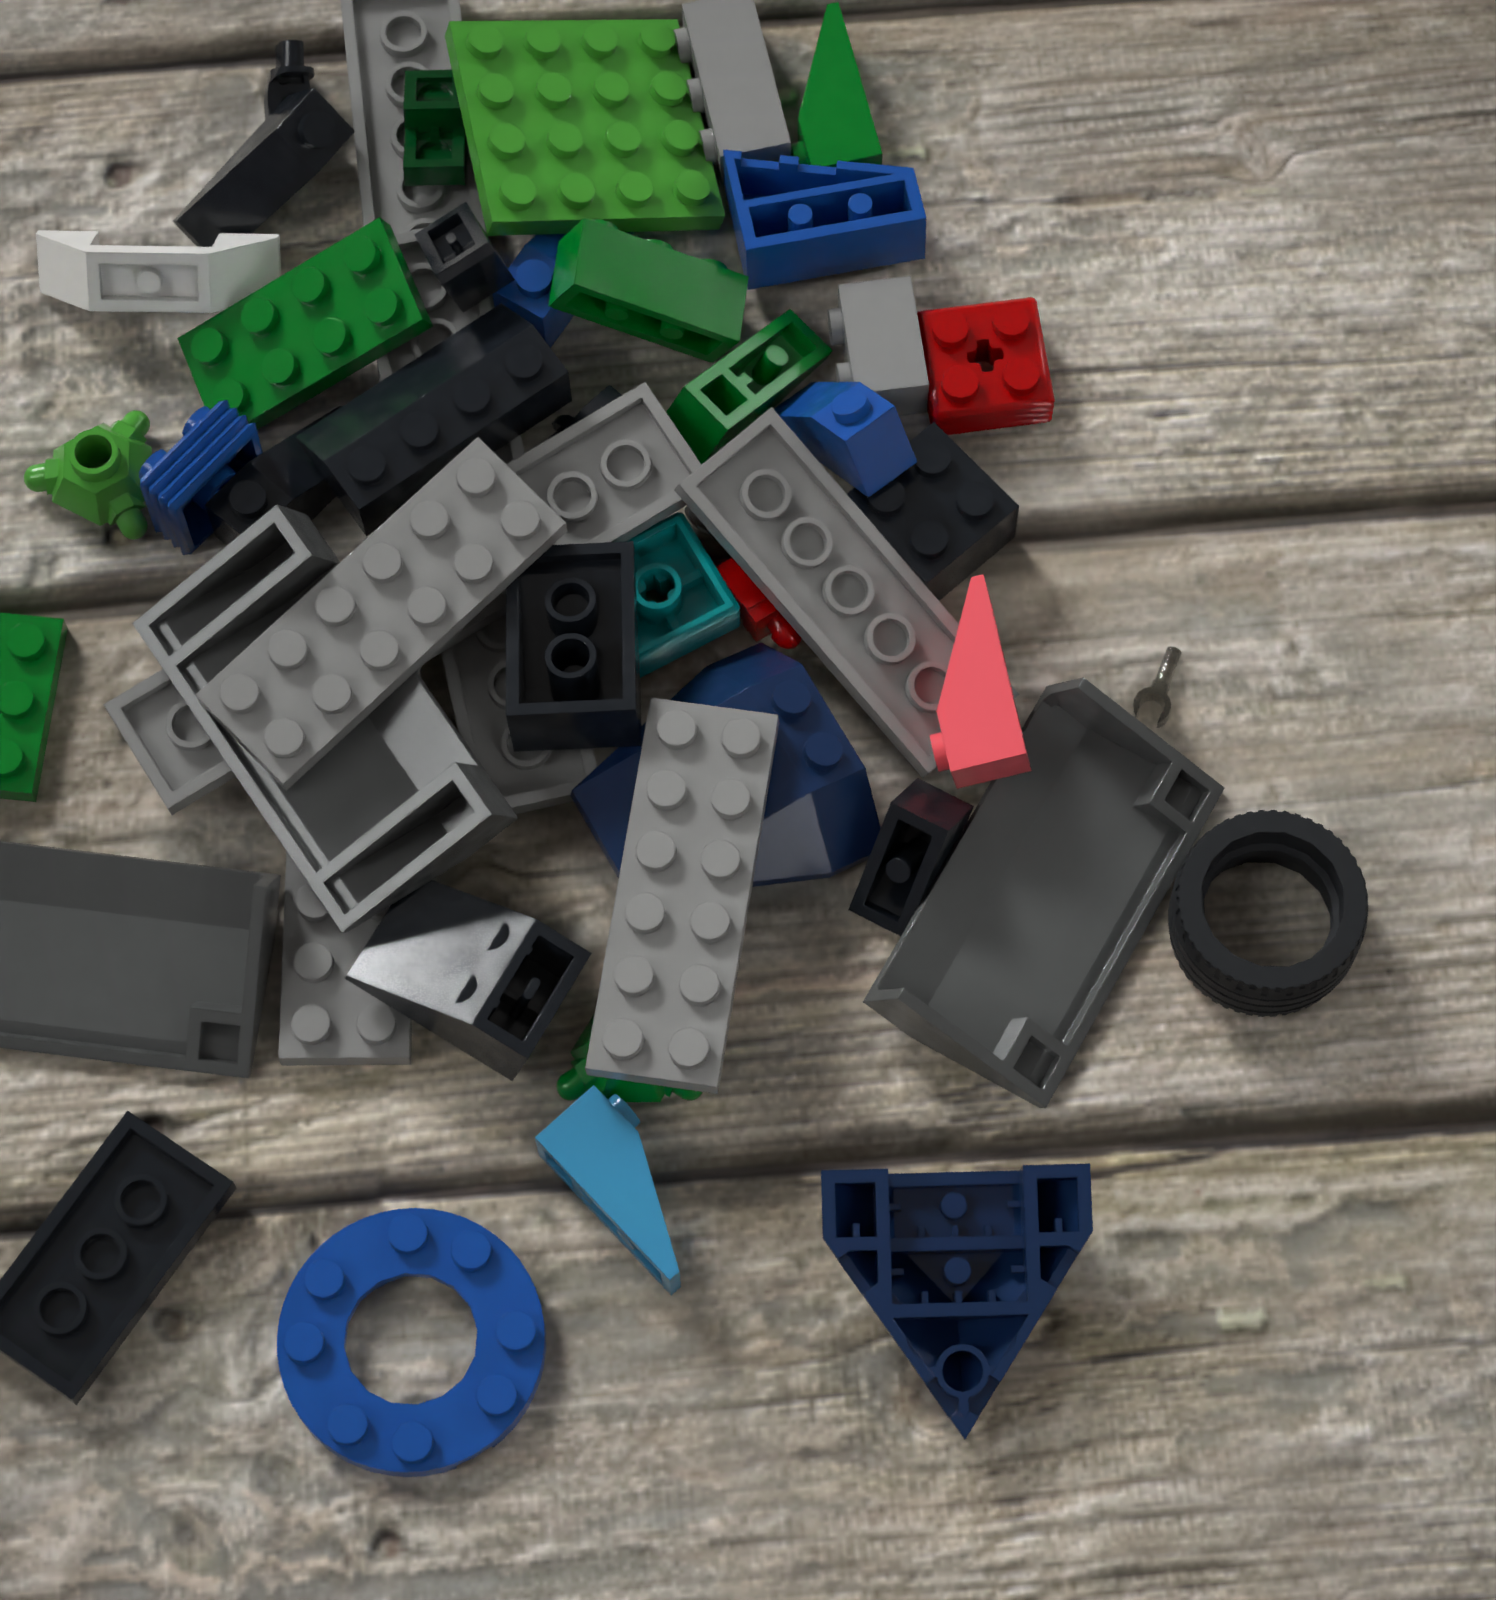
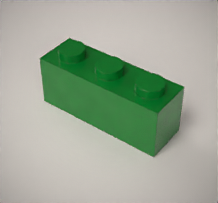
(648, 290)

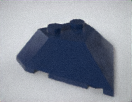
(958, 1264)

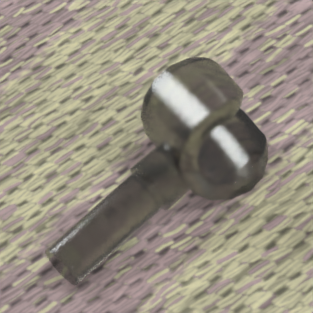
(1160, 686)

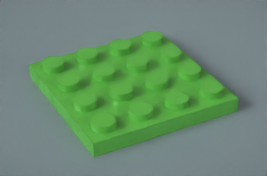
(581, 126)

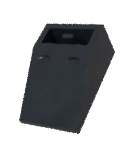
(470, 972)

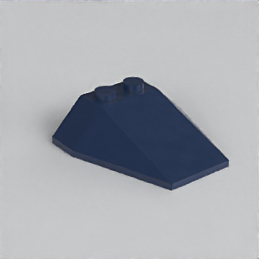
(819, 792)

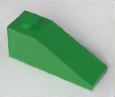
(834, 109)
(746, 384)

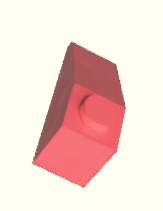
(977, 705)

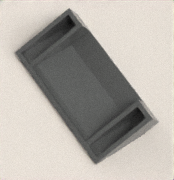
(387, 800)

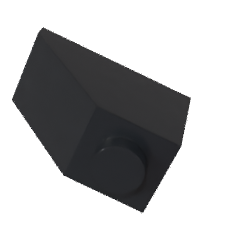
(908, 854)

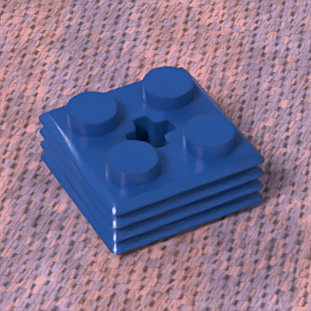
(194, 470)

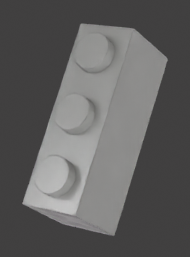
(732, 81)

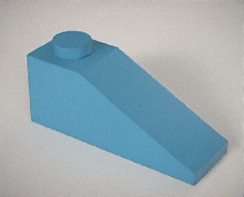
(605, 1165)

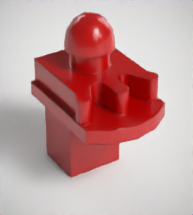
(756, 610)

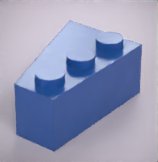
(821, 219)

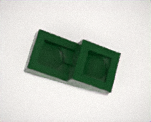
(433, 130)

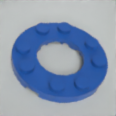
(441, 1431)

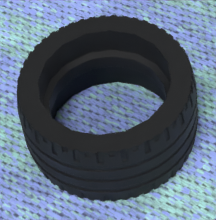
(1296, 845)

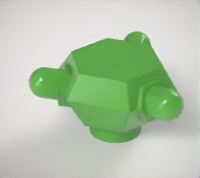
(100, 474)

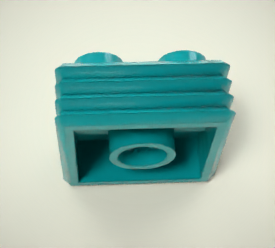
(698, 598)

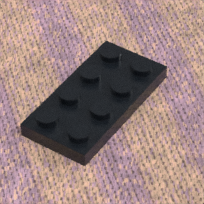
(105, 1255)

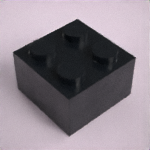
(941, 513)

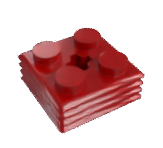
(994, 332)

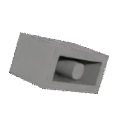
(881, 341)

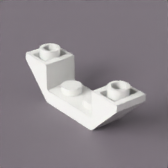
(155, 277)

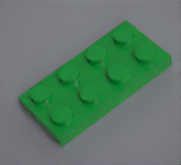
(308, 327)

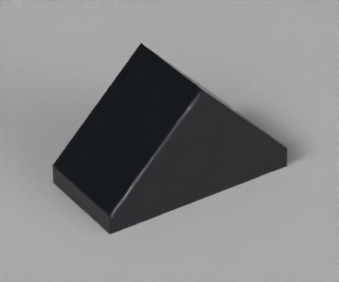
(463, 257)

